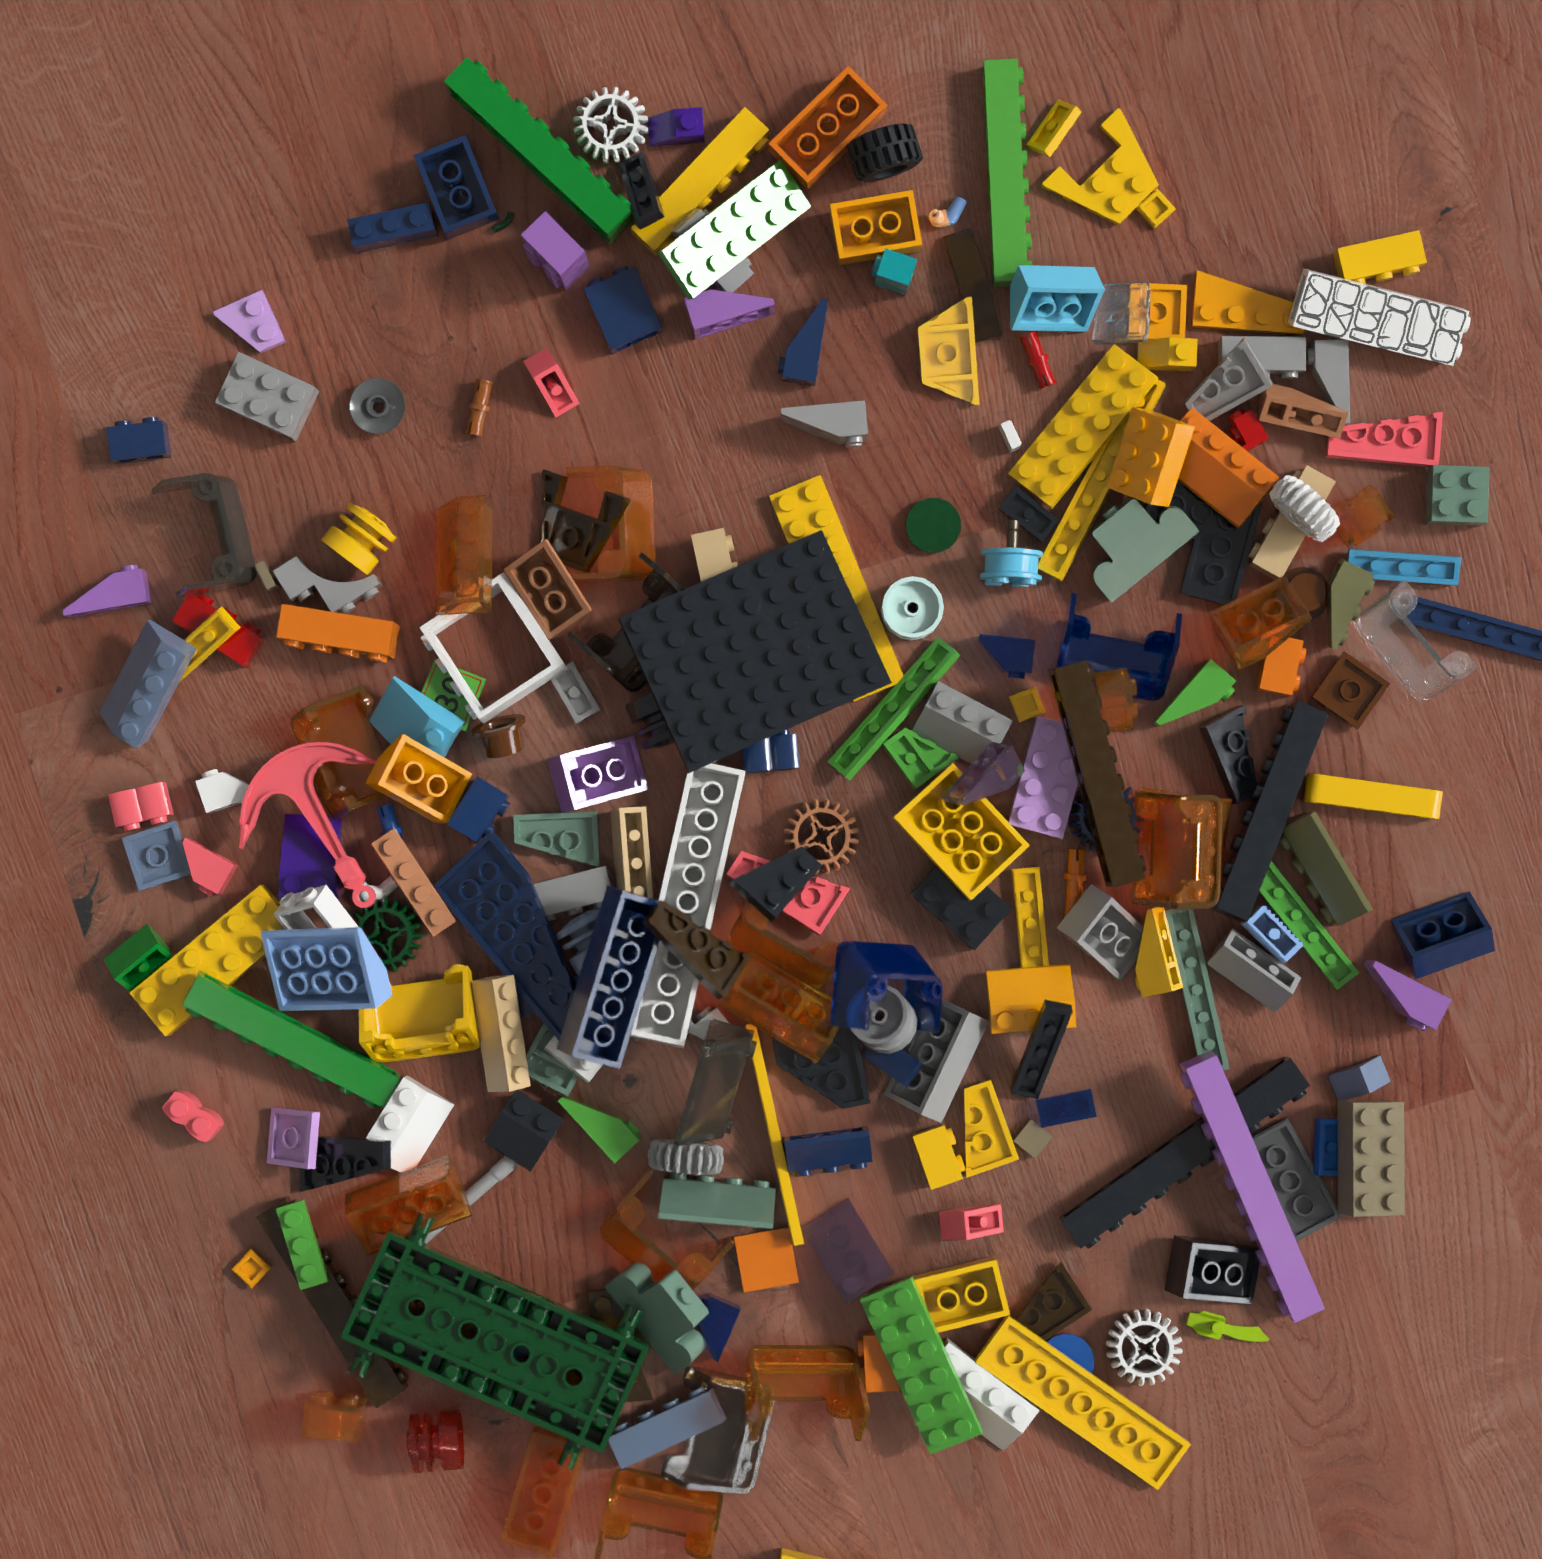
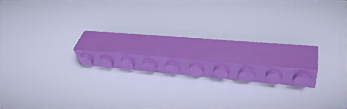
(1251, 1186)

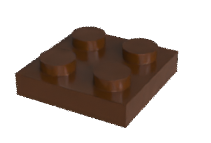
(1350, 690)

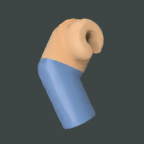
(948, 216)

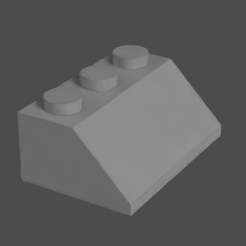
(960, 723)

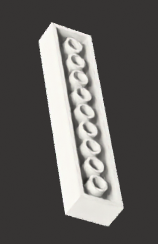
(691, 887)

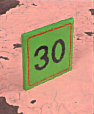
(440, 691)

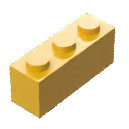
(1381, 258)

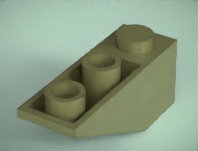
(1344, 593)

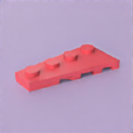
(1399, 441)
(813, 903)

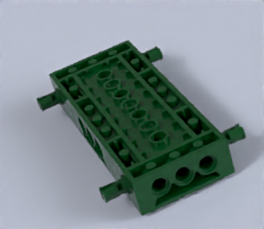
(505, 1319)

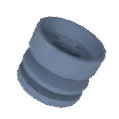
(580, 931)

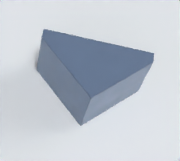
(1359, 1079)

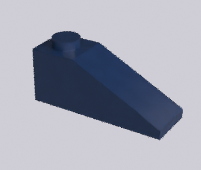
(803, 353)

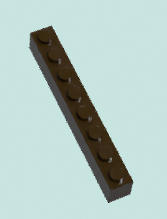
(1097, 773)
(334, 1306)

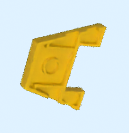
(1117, 184)

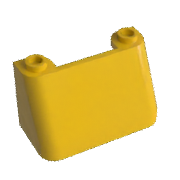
(422, 1019)

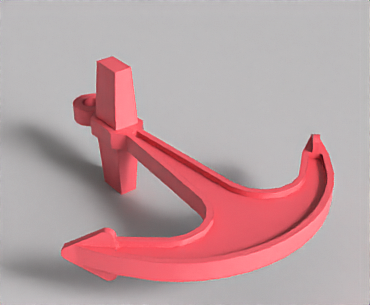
(293, 776)

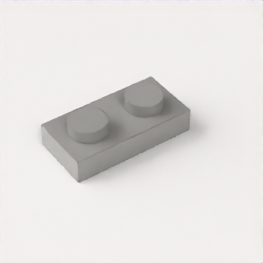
(575, 693)

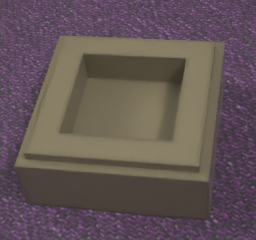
(266, 576)
(1032, 1138)

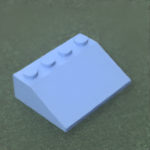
(325, 969)

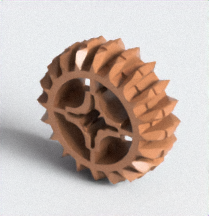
(842, 825)

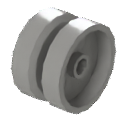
(890, 1023)

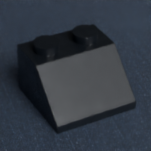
(523, 1130)

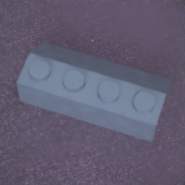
(146, 684)

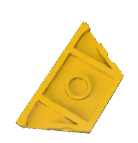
(950, 352)

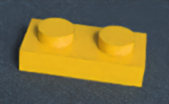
(1054, 128)

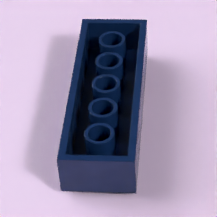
(611, 980)

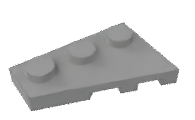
(1230, 383)

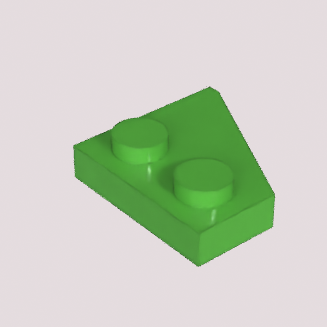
(917, 757)

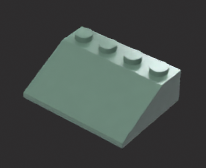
(717, 1200)

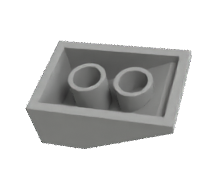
(835, 422)
(1104, 931)

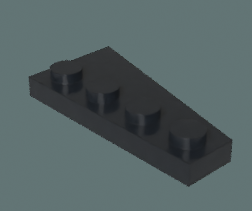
(345, 1159)

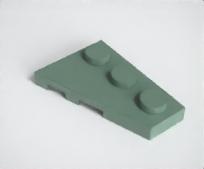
(563, 834)

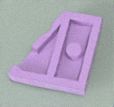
(253, 321)

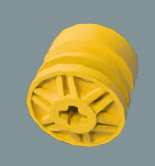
(359, 538)

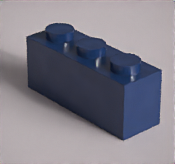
(392, 227)

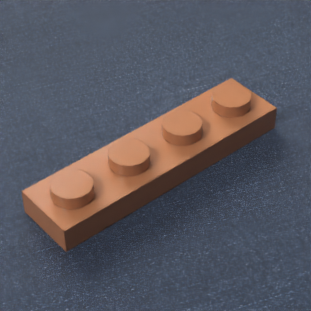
(412, 882)

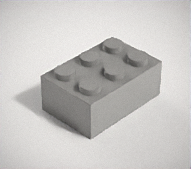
(267, 396)

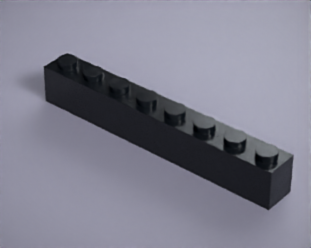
(1269, 809)

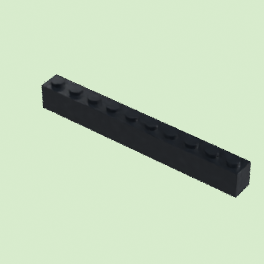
(1178, 1157)

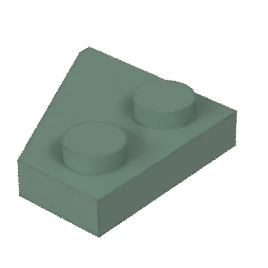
(546, 1068)

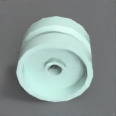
(928, 605)

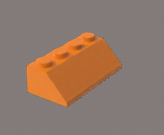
(1223, 471)

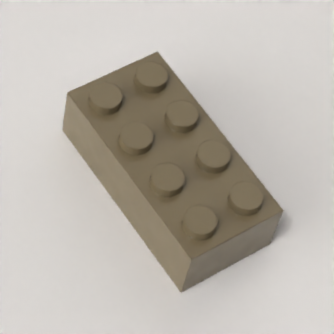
(1371, 1158)

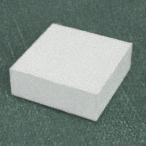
(1010, 436)

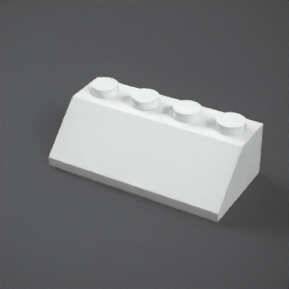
(998, 1407)

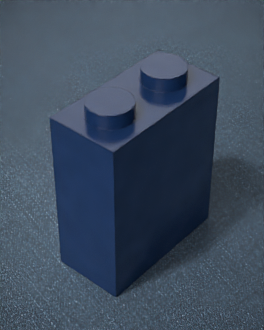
(622, 309)

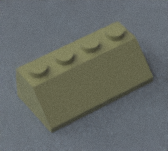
(1324, 869)

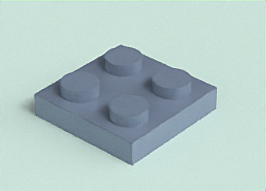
(157, 855)

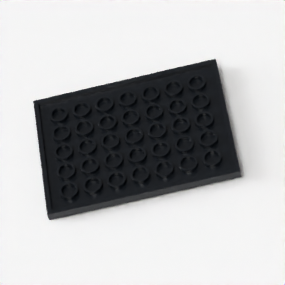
(754, 651)

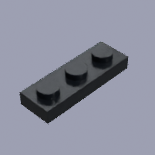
(641, 190)

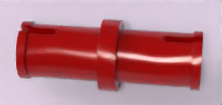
(1038, 360)

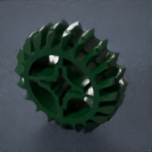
(381, 923)

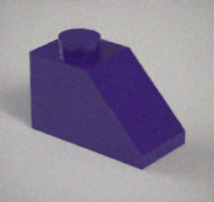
(676, 127)

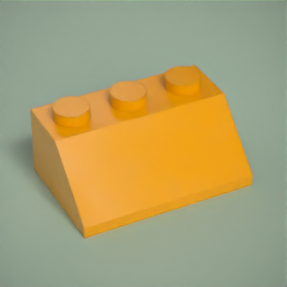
(419, 779)
(1019, 993)

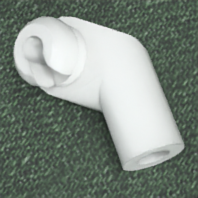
(382, 891)

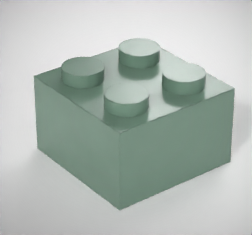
(1457, 495)

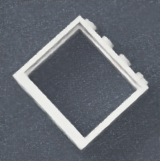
(459, 685)

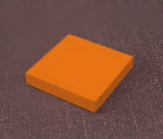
(766, 1259)

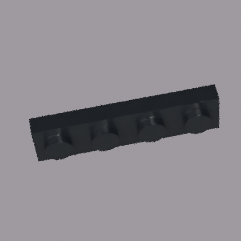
(1041, 1049)

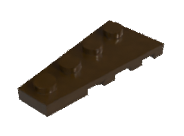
(703, 954)

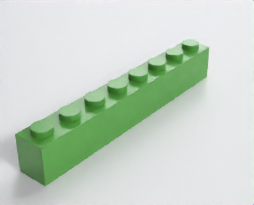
(1005, 168)

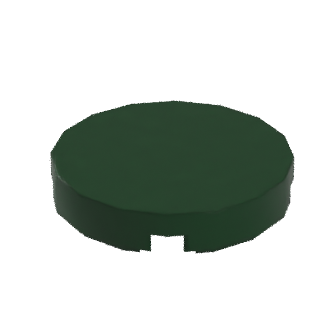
(933, 525)

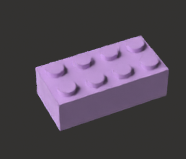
(1047, 785)

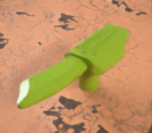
(1214, 1326)

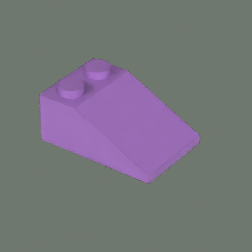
(721, 310)
(597, 774)
(1412, 1000)

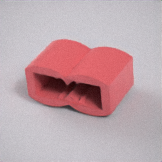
(141, 805)
(198, 1120)

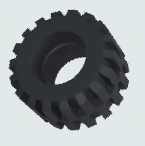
(884, 152)

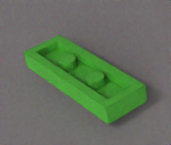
(302, 1244)

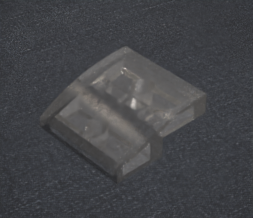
(1123, 314)

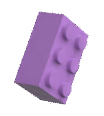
(555, 251)

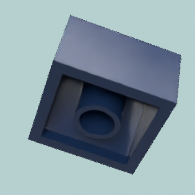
(479, 810)

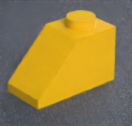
(1168, 354)

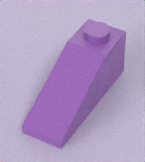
(115, 592)

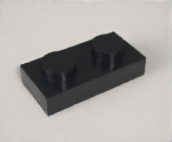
(1029, 513)

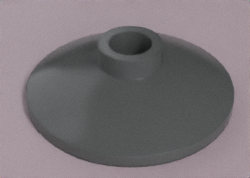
(373, 392)

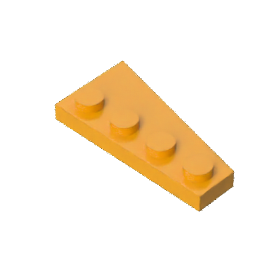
(1239, 308)

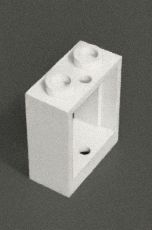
(291, 908)

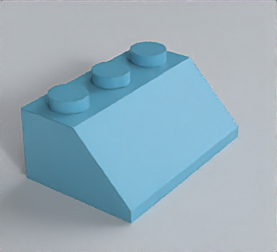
(1054, 298)

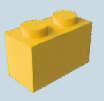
(937, 1156)

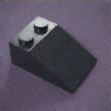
(1212, 1270)

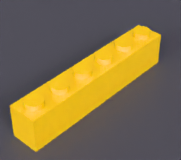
(705, 177)

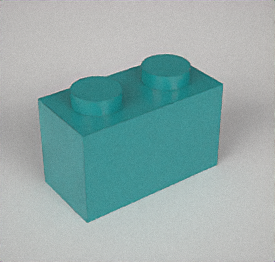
(894, 271)

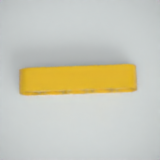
(1372, 796)

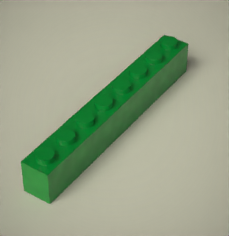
(291, 1039)

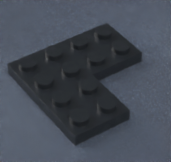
(1217, 550)

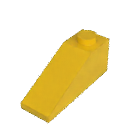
(1156, 962)

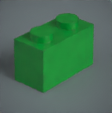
(138, 957)

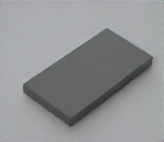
(1290, 1170)

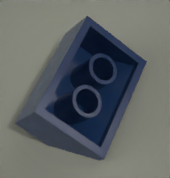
(1443, 935)
(828, 1150)

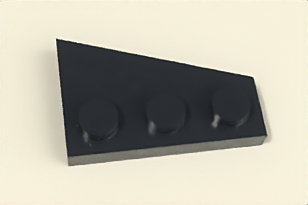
(777, 882)

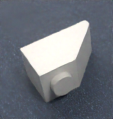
(220, 790)

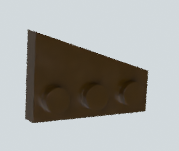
(1054, 1305)

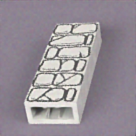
(1379, 317)

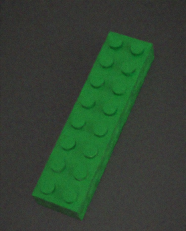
(538, 150)

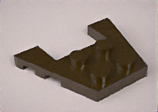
(573, 534)

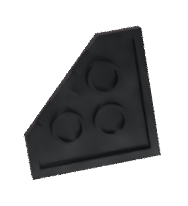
(837, 1073)

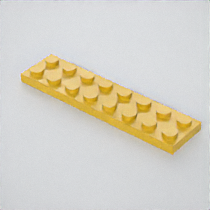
(809, 509)
(1082, 1402)

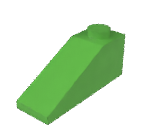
(1204, 689)
(606, 1129)

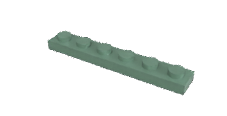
(1196, 984)

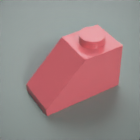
(551, 382)
(208, 867)
(971, 1222)

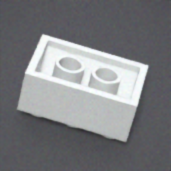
(410, 1122)

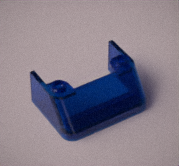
(1146, 662)
(863, 977)

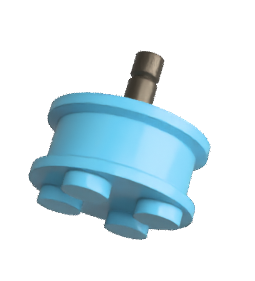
(1011, 562)

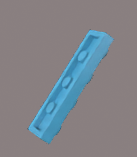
(1407, 566)

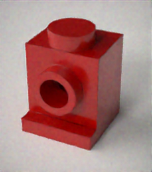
(1247, 429)

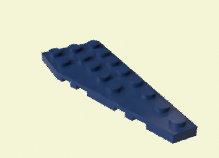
(505, 916)

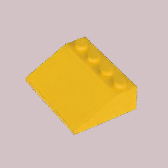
(964, 841)

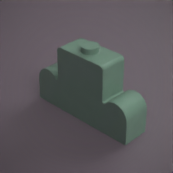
(1137, 544)
(668, 1312)

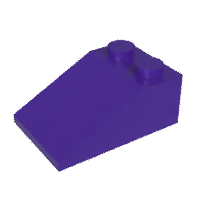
(305, 858)

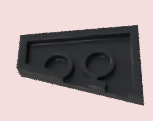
(1229, 750)

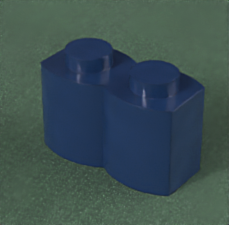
(772, 754)

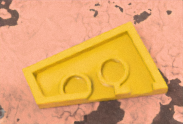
(986, 1131)

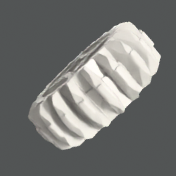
(598, 122)
(1304, 508)
(1153, 1338)

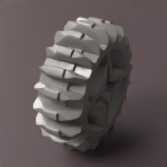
(687, 1159)

